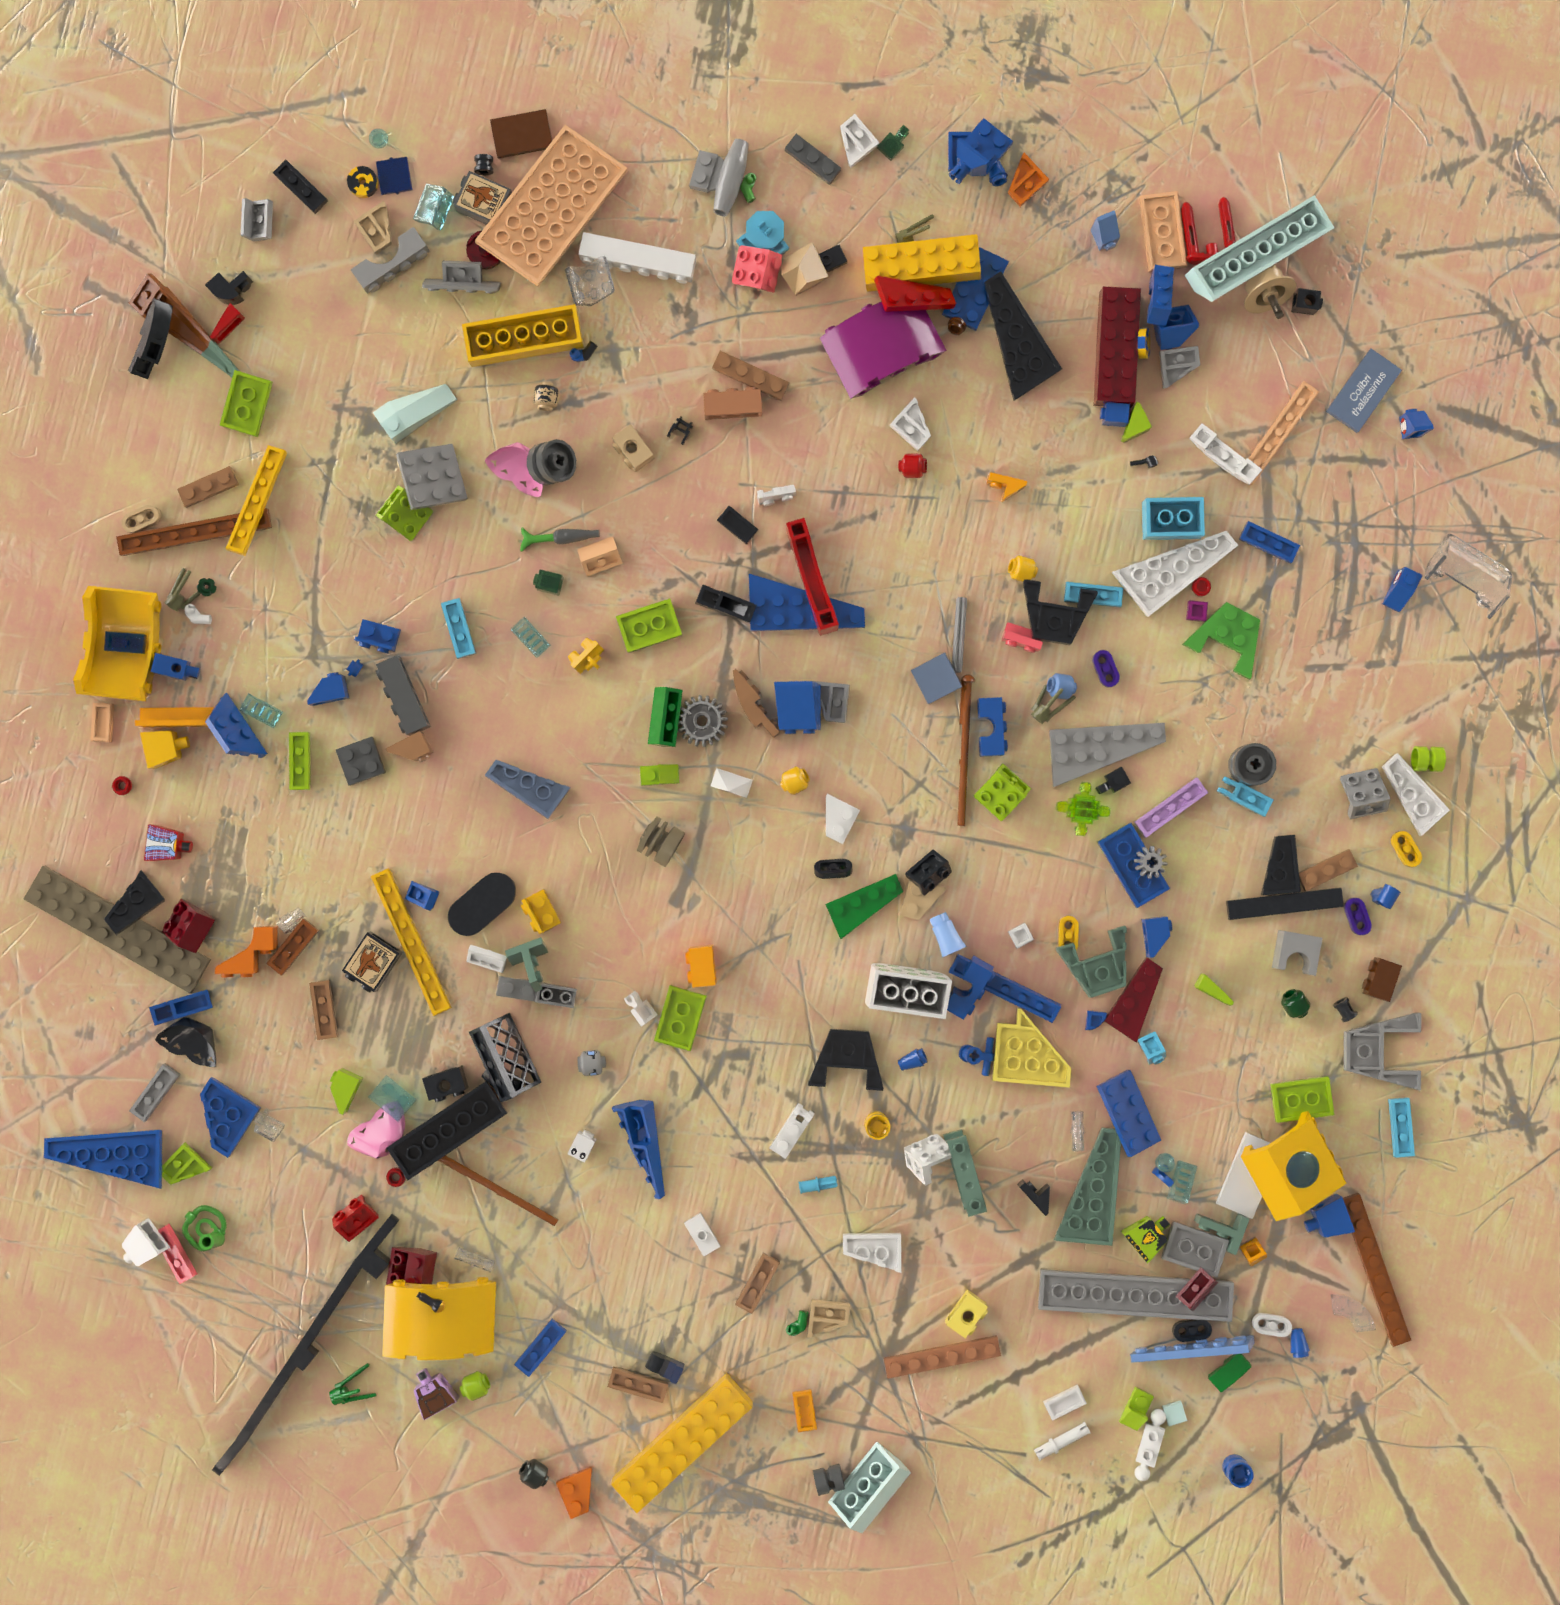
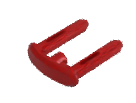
(1194, 256)

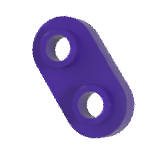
(1107, 668)
(1358, 915)

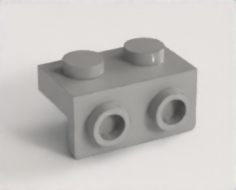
(256, 219)

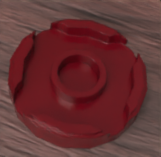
(478, 254)

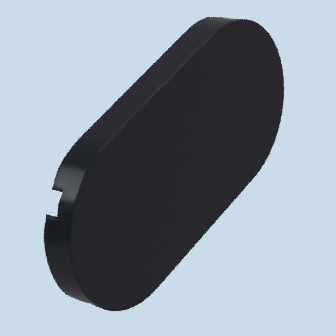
(482, 904)

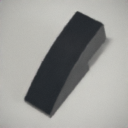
(725, 603)

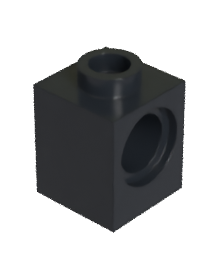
(1299, 304)

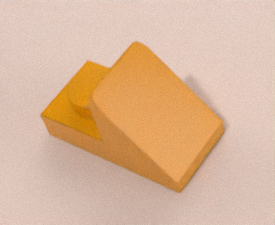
(1011, 485)

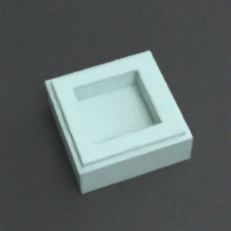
(1174, 1413)

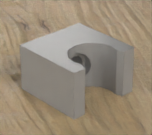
(1305, 945)

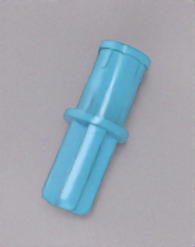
(818, 1184)

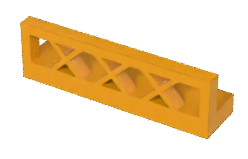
(174, 717)

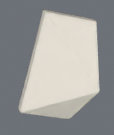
(731, 783)

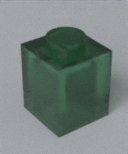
(548, 582)

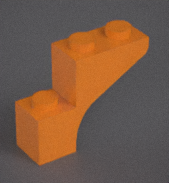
(247, 962)

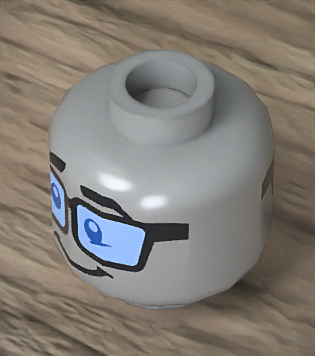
(591, 1063)

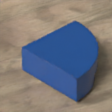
(1094, 1019)
(1163, 1177)

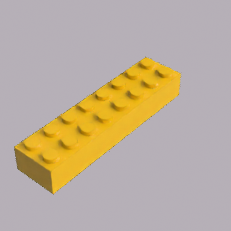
(681, 1443)

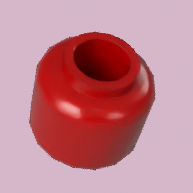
(913, 465)

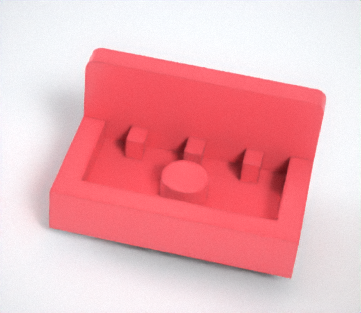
(1020, 636)

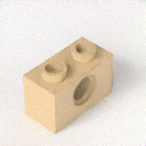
(628, 437)

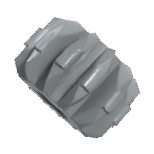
(1153, 869)

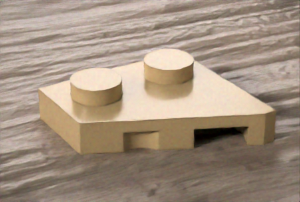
(917, 904)
(827, 1316)

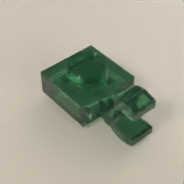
(891, 144)

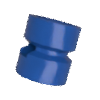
(1237, 1471)

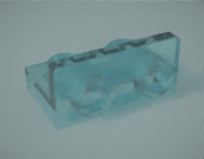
(433, 206)

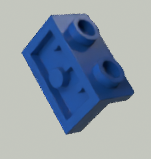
(378, 635)

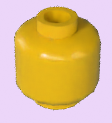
(1022, 568)
(795, 780)

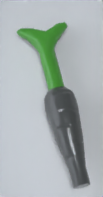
(560, 536)

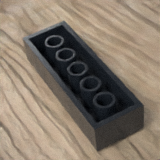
(447, 1130)

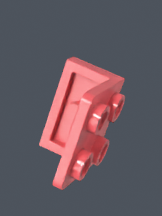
(757, 268)

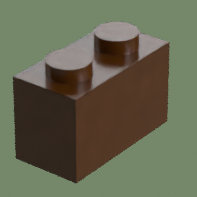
(1381, 979)

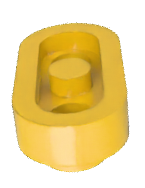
(1406, 848)
(1068, 934)

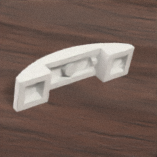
(1224, 456)

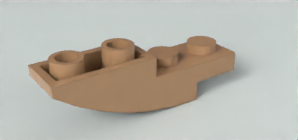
(748, 697)

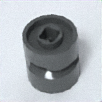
(828, 1479)

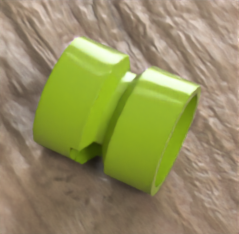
(1428, 759)

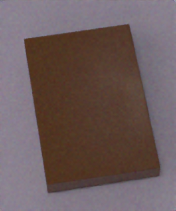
(521, 133)

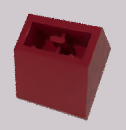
(188, 926)
(411, 1265)

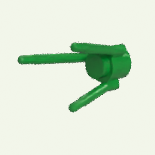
(342, 1394)

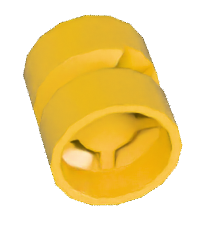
(877, 1125)

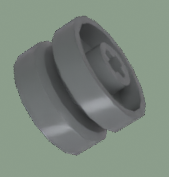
(551, 462)
(1260, 756)

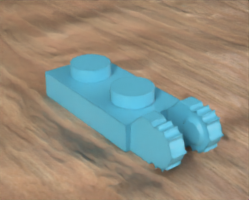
(1247, 797)

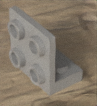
(1365, 793)

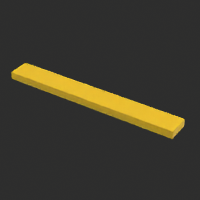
(411, 942)

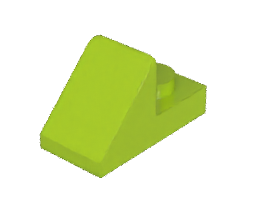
(659, 774)
(1136, 1409)

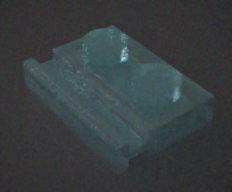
(392, 1098)

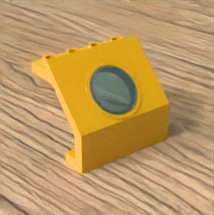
(1294, 1170)

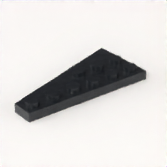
(1022, 347)

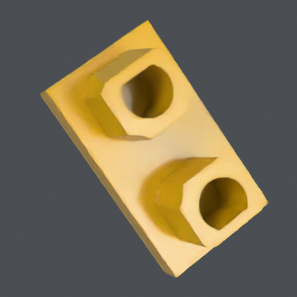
(588, 657)

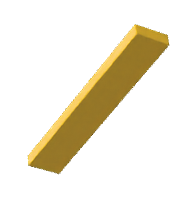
(256, 500)

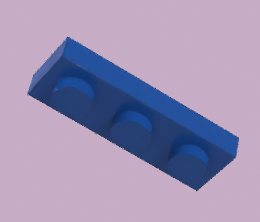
(1269, 542)
(540, 1347)

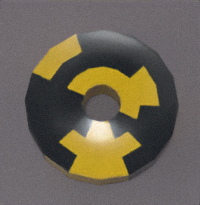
(362, 173)

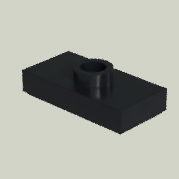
(833, 258)

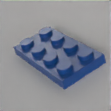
(971, 295)
(1120, 851)
(1128, 1113)

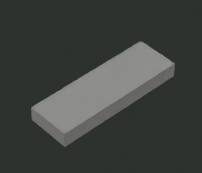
(154, 1092)

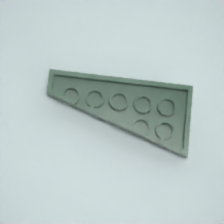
(1093, 1203)

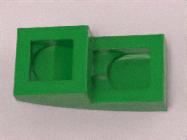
(1231, 1370)

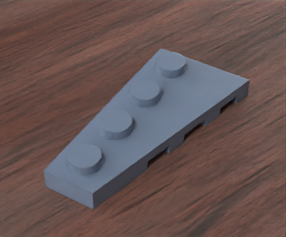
(536, 792)

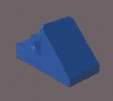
(422, 895)

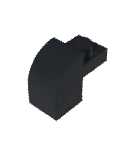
(229, 292)

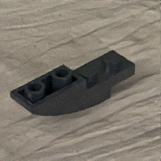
(153, 339)

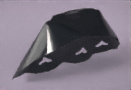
(192, 1039)

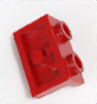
(354, 1218)

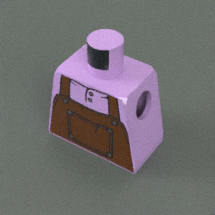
(433, 1393)

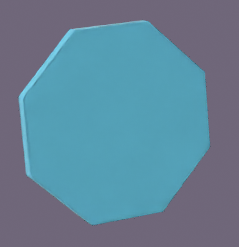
(765, 229)

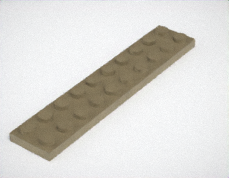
(138, 942)

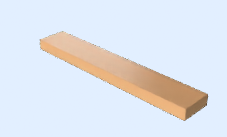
(1283, 426)

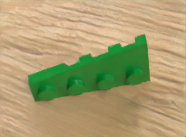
(859, 905)

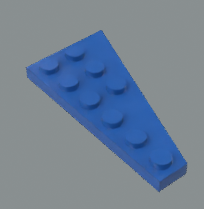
(788, 608)

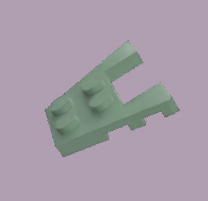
(1101, 972)

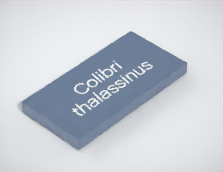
(1363, 390)

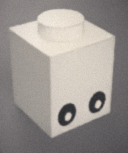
(582, 1145)

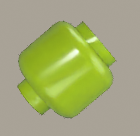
(475, 1386)

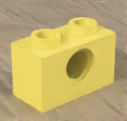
(971, 1303)

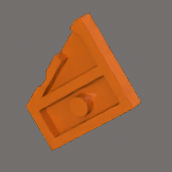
(1026, 181)
(576, 1492)

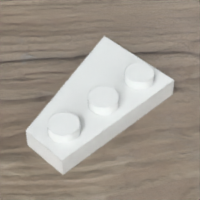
(876, 1248)

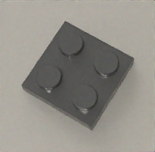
(360, 761)

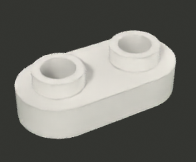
(1270, 1325)

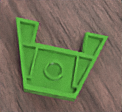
(1232, 629)

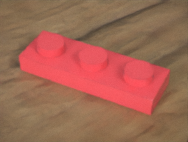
(176, 1256)

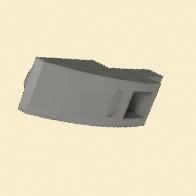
(551, 993)

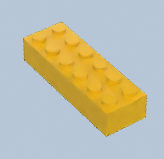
(924, 261)
(522, 335)

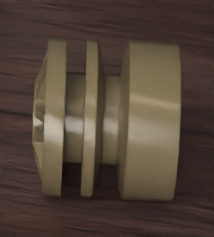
(660, 841)

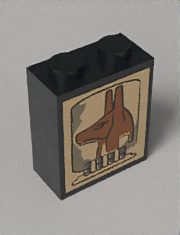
(371, 962)

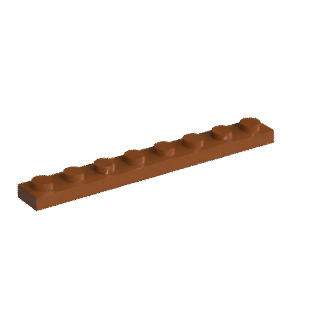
(183, 534)
(1376, 1271)

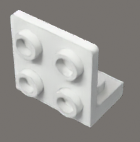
(924, 1154)

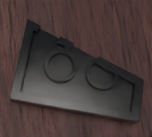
(1282, 867)

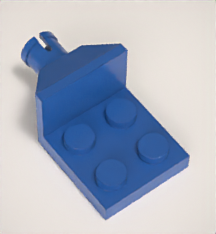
(979, 151)

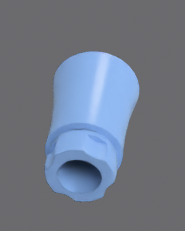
(946, 934)

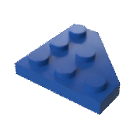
(226, 1115)

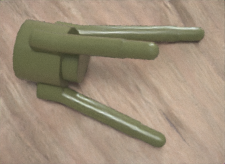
(907, 234)
(174, 599)
(1041, 712)

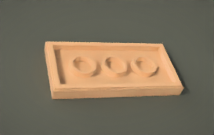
(1163, 230)

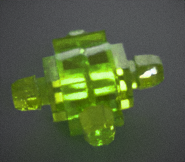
(1083, 809)

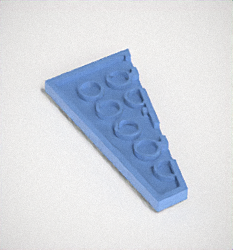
(1201, 1348)

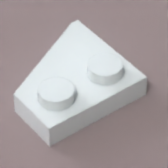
(857, 140)
(911, 425)
(839, 818)

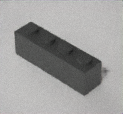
(403, 696)

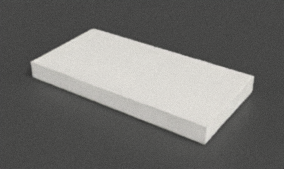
(1239, 1189)

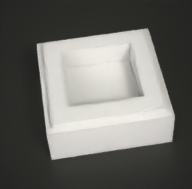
(1020, 935)

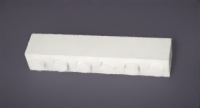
(638, 257)

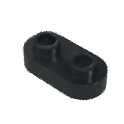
(833, 868)
(1191, 1330)

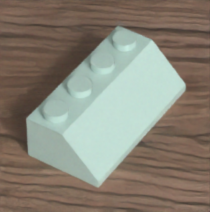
(869, 1488)

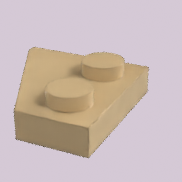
(375, 227)

